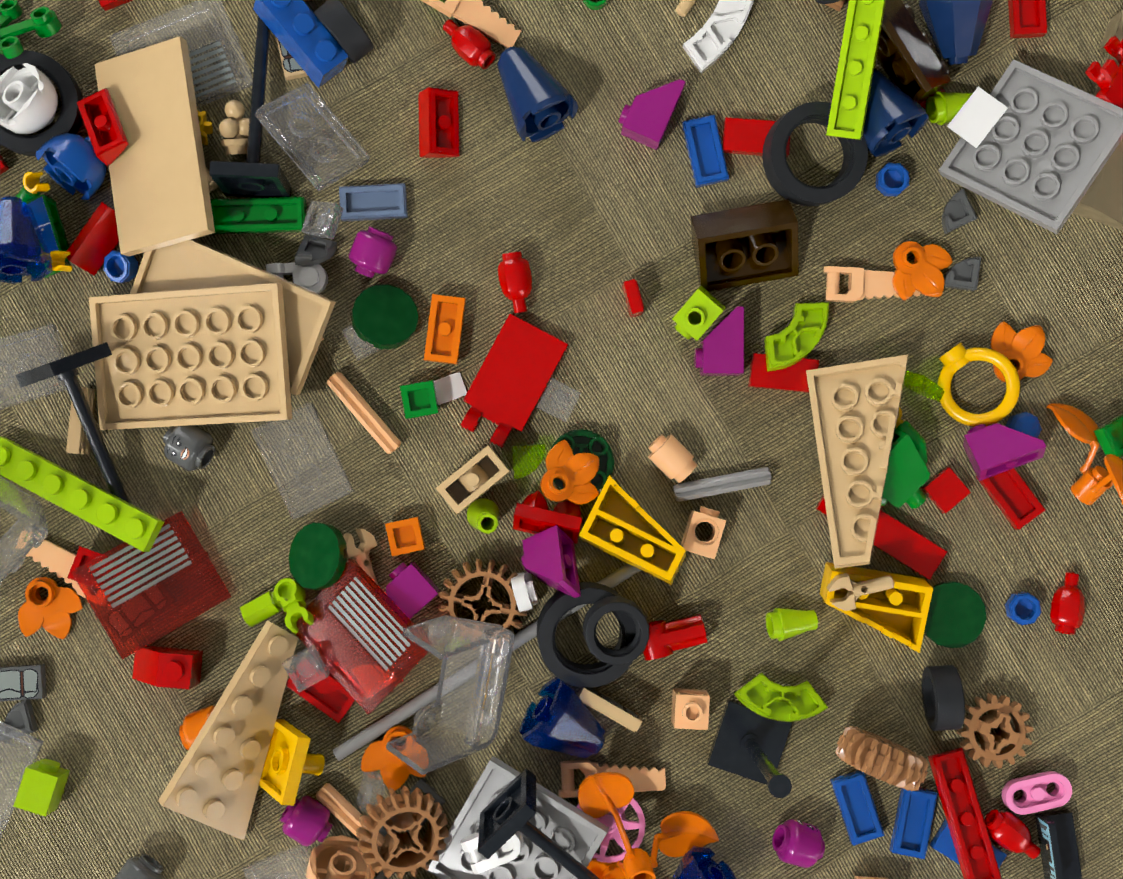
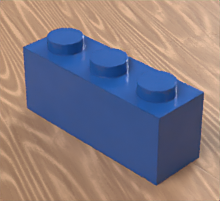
(303, 37)

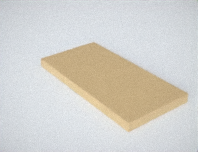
(162, 172)
(199, 266)

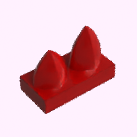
(534, 517)

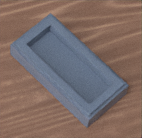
(373, 202)

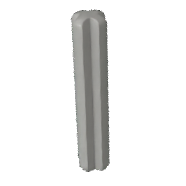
(722, 484)

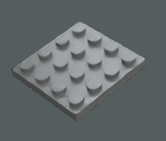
(1040, 149)
(554, 816)

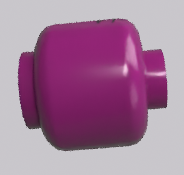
(372, 252)
(306, 821)
(798, 843)

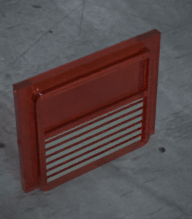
(151, 592)
(361, 637)

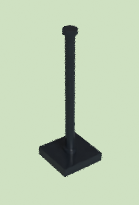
(253, 177)
(67, 370)
(751, 747)
(512, 813)

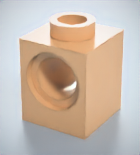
(710, 546)
(690, 709)

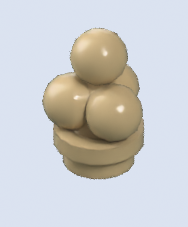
(234, 128)

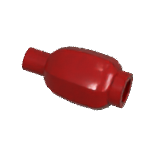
(470, 44)
(515, 279)
(1068, 606)
(1010, 833)

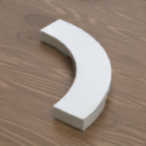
(717, 33)

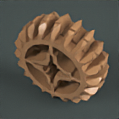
(467, 599)
(882, 758)
(402, 851)

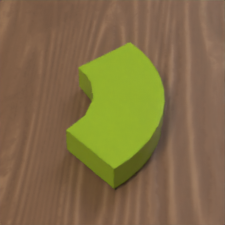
(799, 337)
(780, 701)

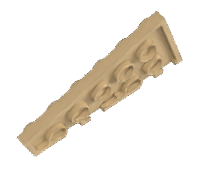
(854, 433)
(228, 756)

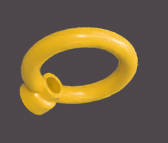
(959, 357)

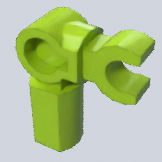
(286, 595)

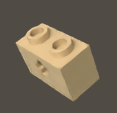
(473, 479)

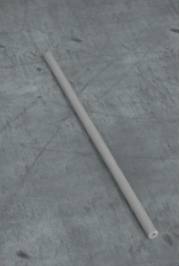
(430, 695)

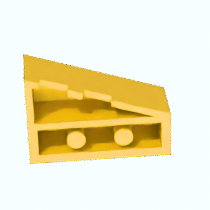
(631, 535)
(895, 612)

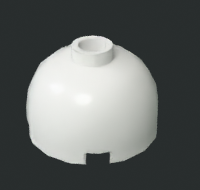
(26, 100)

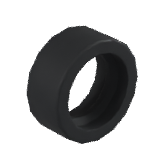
(344, 29)
(625, 654)
(943, 698)

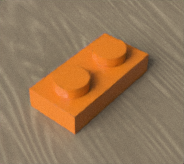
(444, 329)

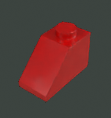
(168, 667)

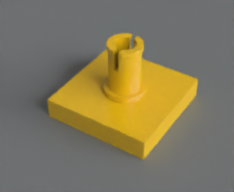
(287, 761)

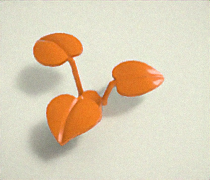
(1097, 479)
(680, 831)

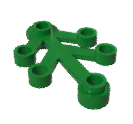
(42, 21)

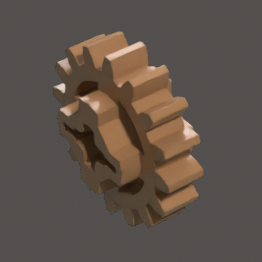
(992, 743)

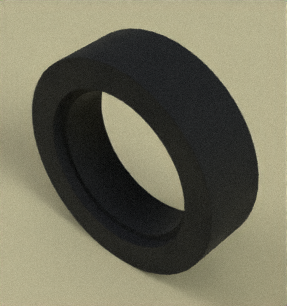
(70, 116)
(784, 181)
(570, 672)

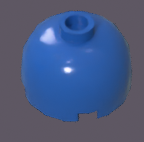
(73, 164)

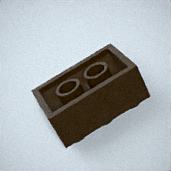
(908, 54)
(745, 245)

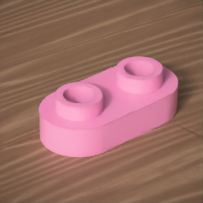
(1034, 792)

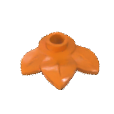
(923, 273)
(1022, 348)
(574, 472)
(49, 613)
(392, 769)

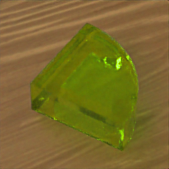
(923, 386)
(527, 459)

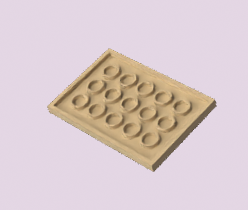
(192, 357)

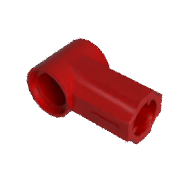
(674, 635)

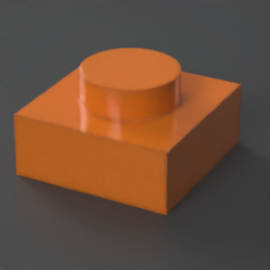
(405, 536)

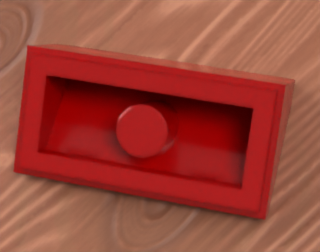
(438, 123)
(103, 126)

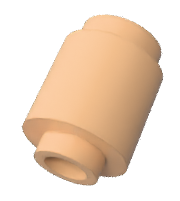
(672, 457)

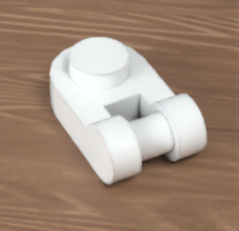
(309, 277)
(524, 591)
(505, 854)

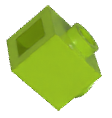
(697, 314)
(41, 787)

